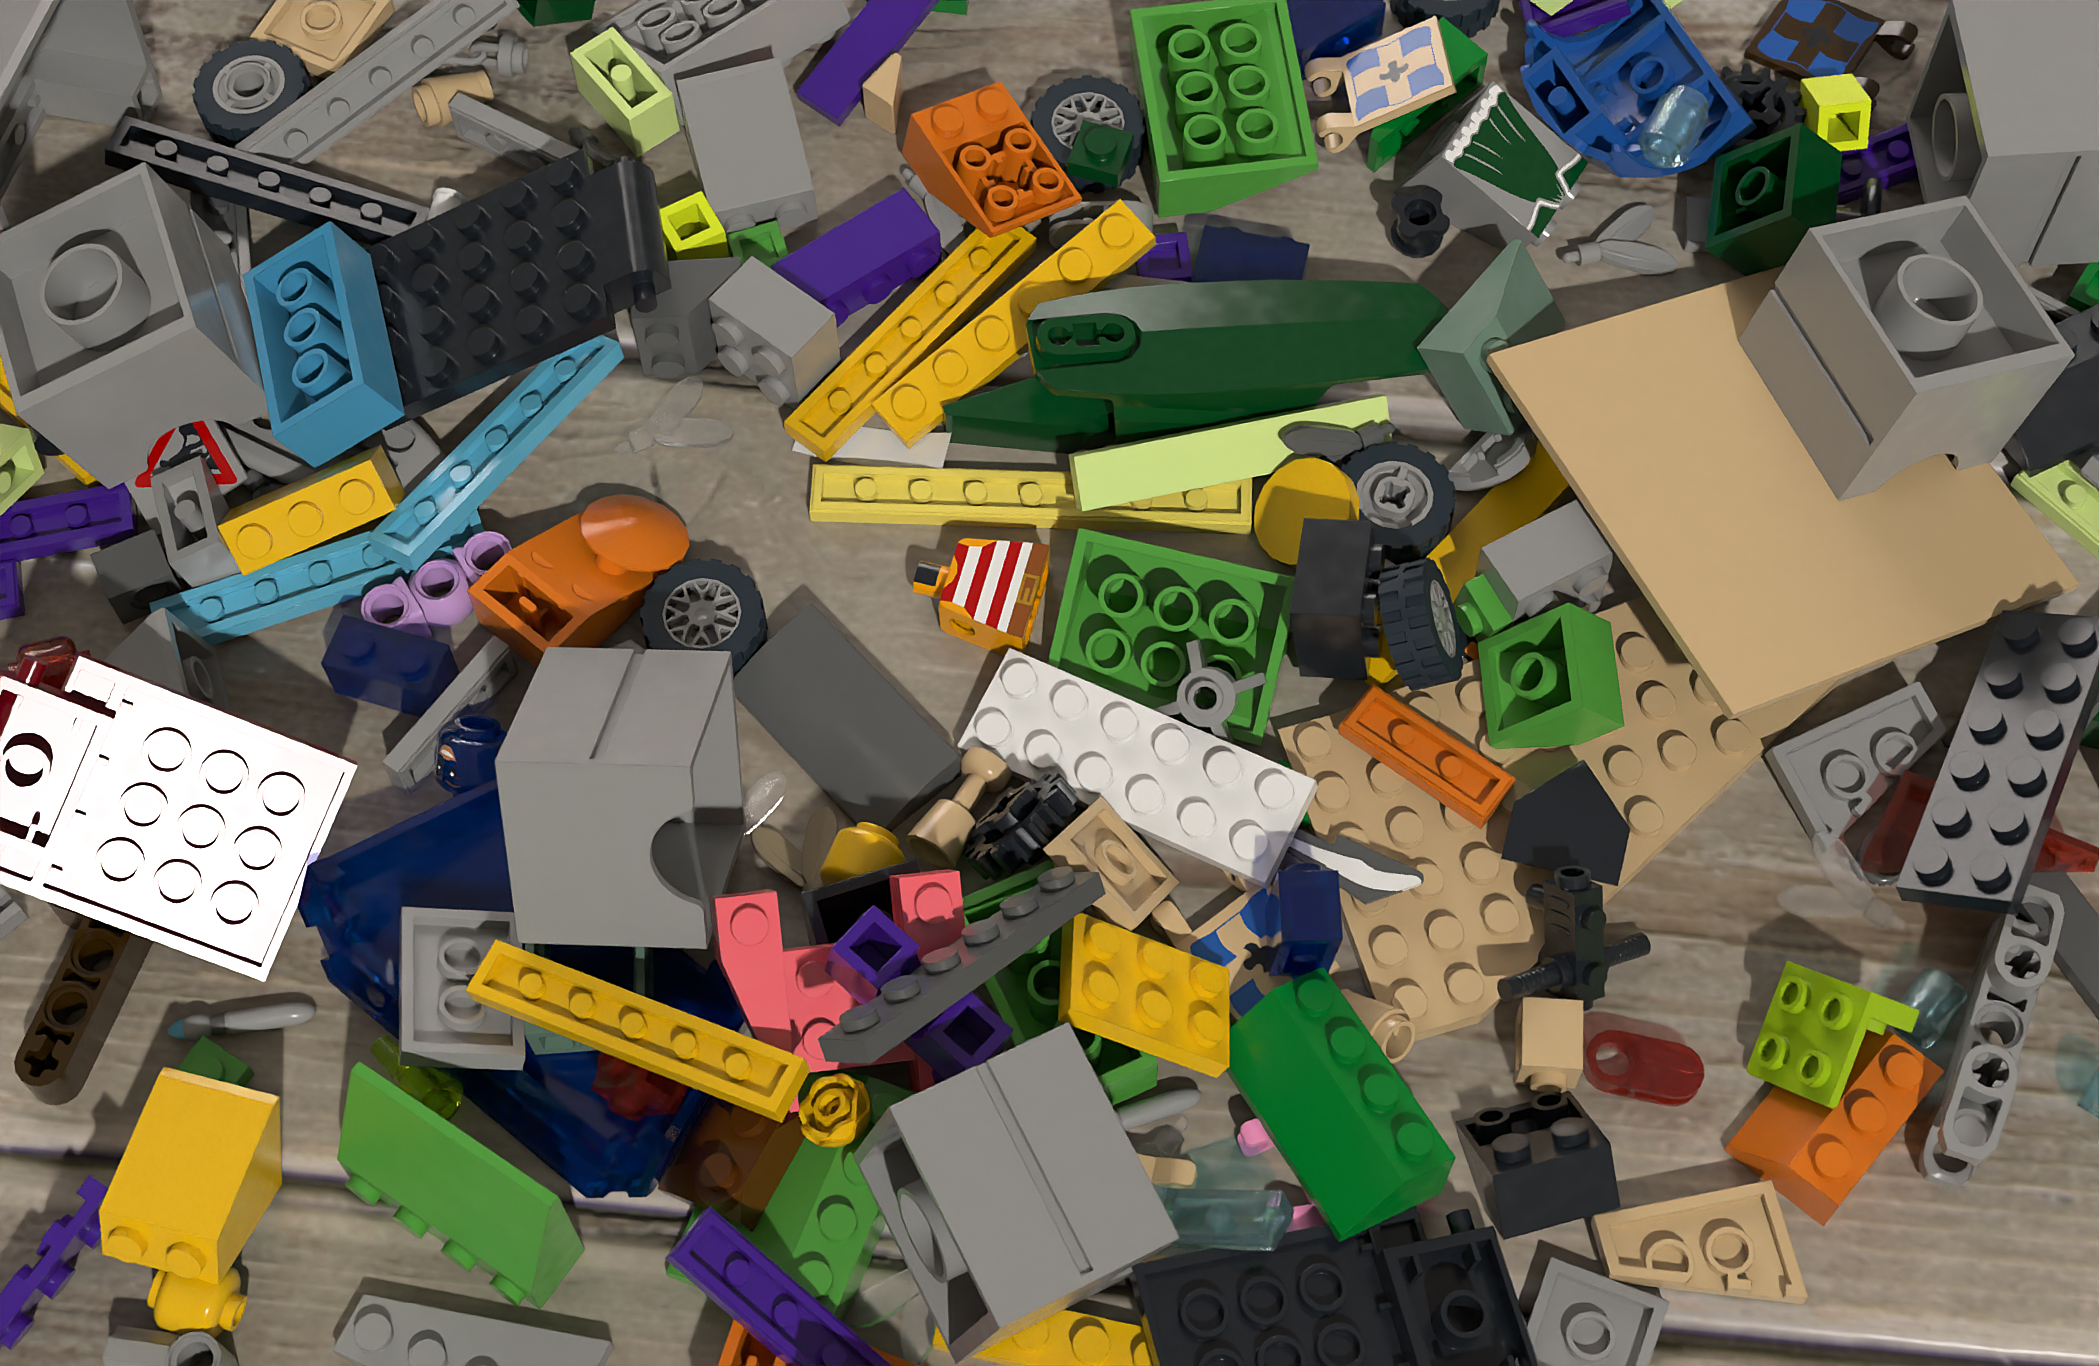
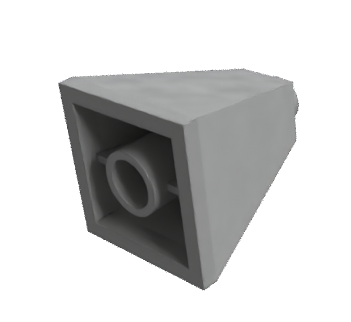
(173, 656)

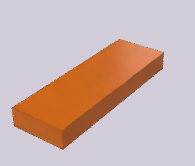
(1426, 756)

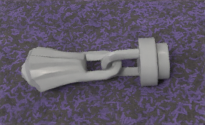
(511, 56)

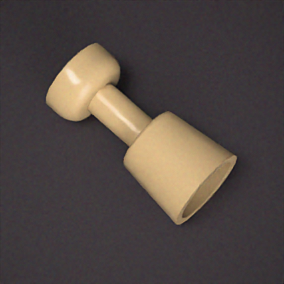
(948, 824)

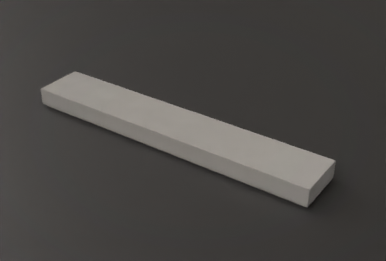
(374, 79)

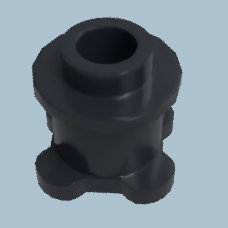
(1419, 223)

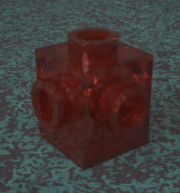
(635, 1090)

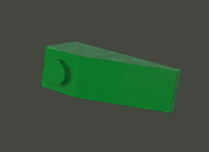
(1467, 69)

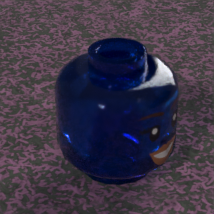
(468, 753)

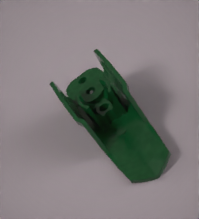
(1226, 349)

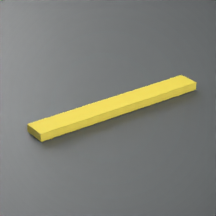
(1013, 500)

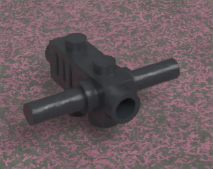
(1574, 955)

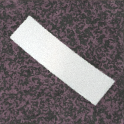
(884, 448)

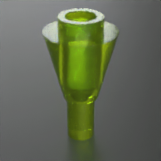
(425, 1084)

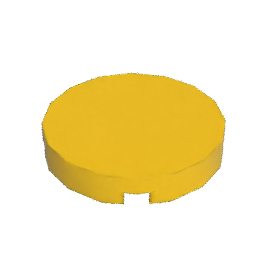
(1298, 492)

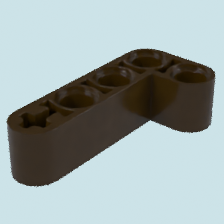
(58, 1056)

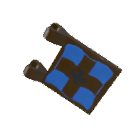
(1827, 40)

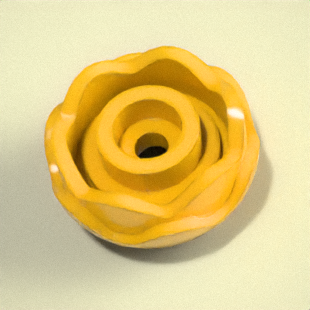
(835, 1111)

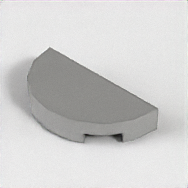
(1494, 459)

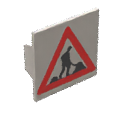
(179, 446)

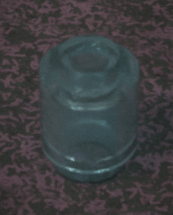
(1674, 127)

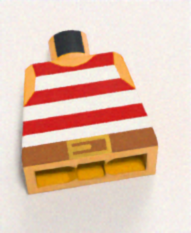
(988, 591)

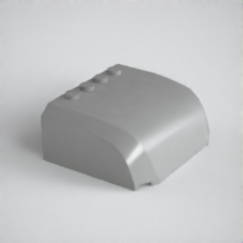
(70, 63)

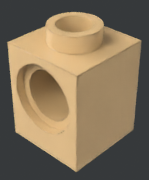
(1549, 1044)

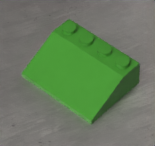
(1219, 101)
(1140, 603)
(454, 1191)
(822, 1212)

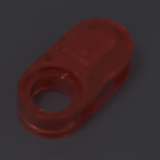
(1657, 1070)

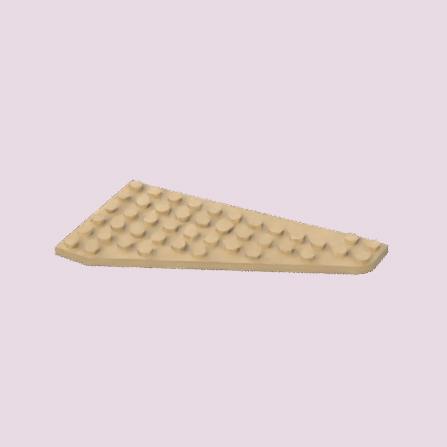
(1469, 921)

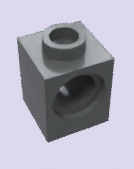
(136, 575)

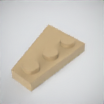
(1705, 1244)

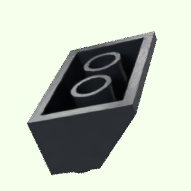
(2068, 413)

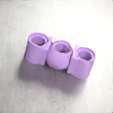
(415, 599)

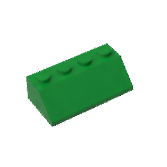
(1335, 1106)

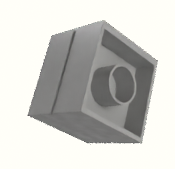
(2015, 123)
(124, 324)
(1903, 344)
(622, 797)
(1012, 1191)

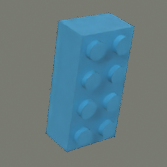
(322, 345)

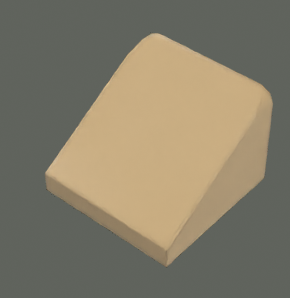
(884, 94)

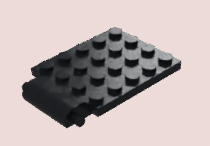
(518, 276)
(1338, 1303)

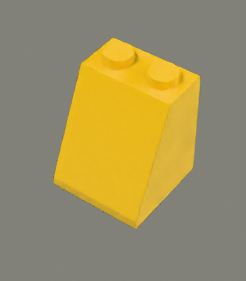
(193, 1177)

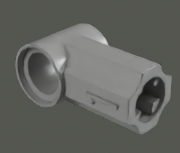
(154, 1348)

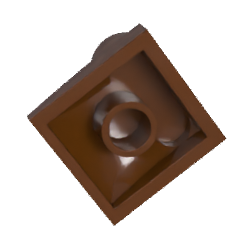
(732, 1161)

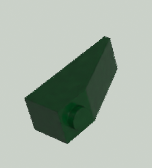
(1030, 419)

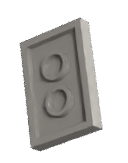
(436, 1014)

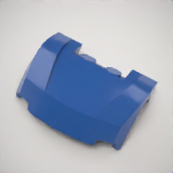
(1608, 81)

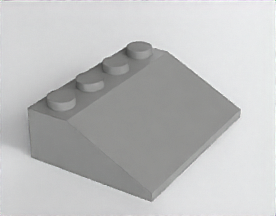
(713, 35)

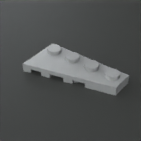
(419, 1335)

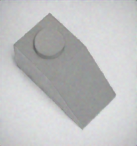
(189, 514)

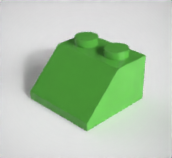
(1551, 681)

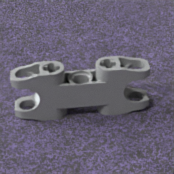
(1982, 1075)

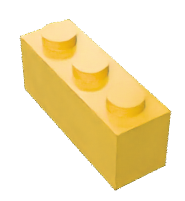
(311, 510)

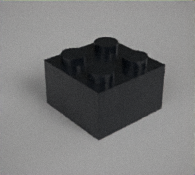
(1337, 599)

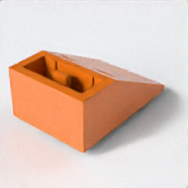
(987, 161)
(555, 594)

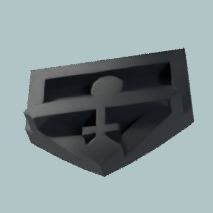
(1568, 825)

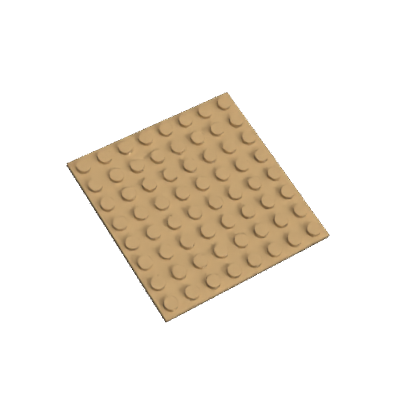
(1735, 523)

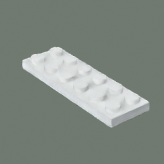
(1146, 765)

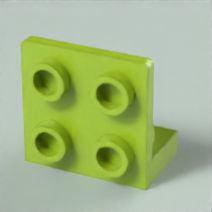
(1817, 1032)

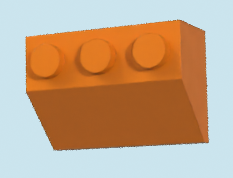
(1824, 1152)

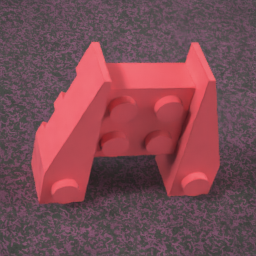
(789, 994)

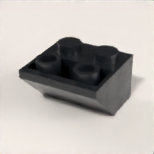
(1539, 1163)

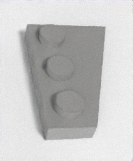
(1855, 759)

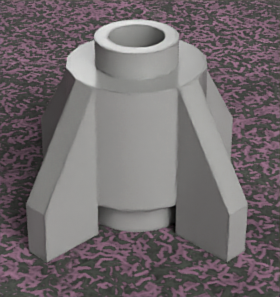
(1221, 682)

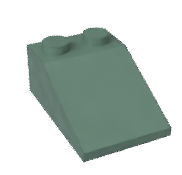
(1496, 313)

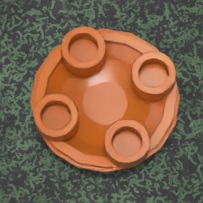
(633, 535)

